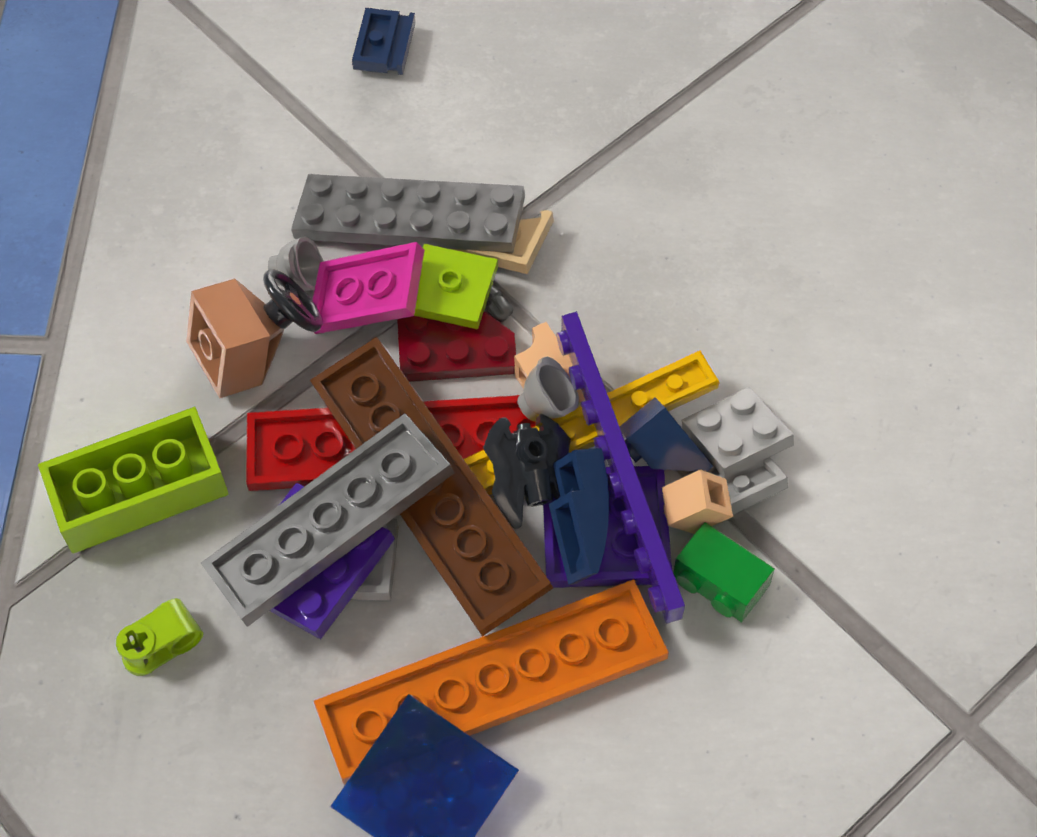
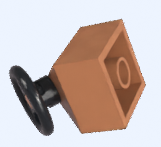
(239, 334)

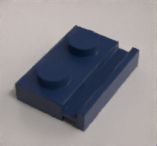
(383, 41)

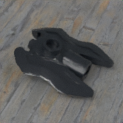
(525, 464)

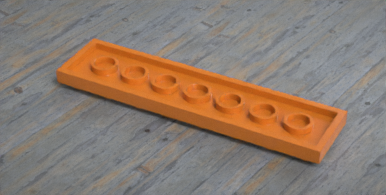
(502, 672)

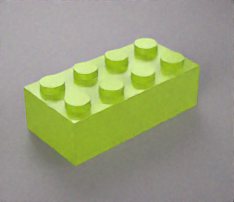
(132, 480)

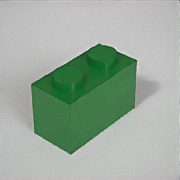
(722, 572)

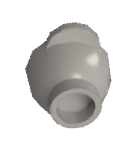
(299, 261)
(548, 391)

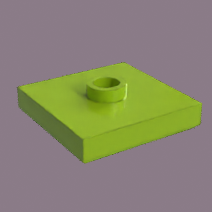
(454, 286)

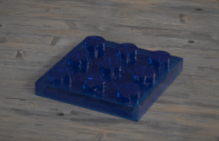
(424, 779)

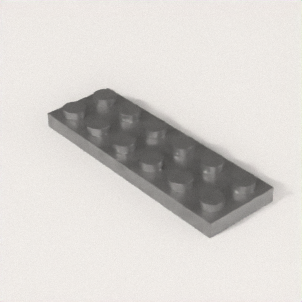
(409, 212)
(326, 519)

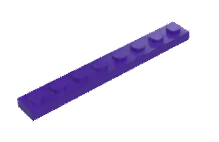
(623, 478)

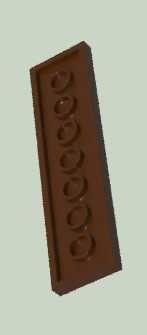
(457, 519)

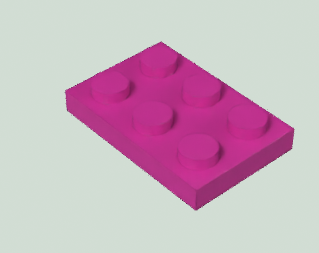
(368, 287)

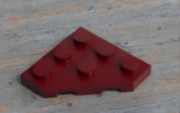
(452, 351)

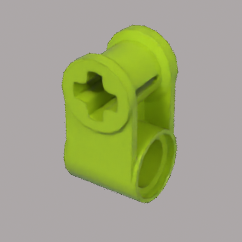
(161, 636)

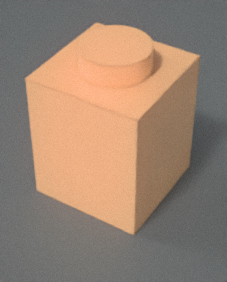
(696, 500)

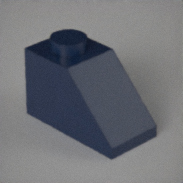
(661, 440)

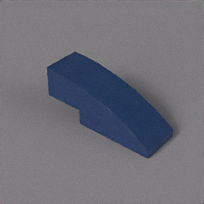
(581, 512)

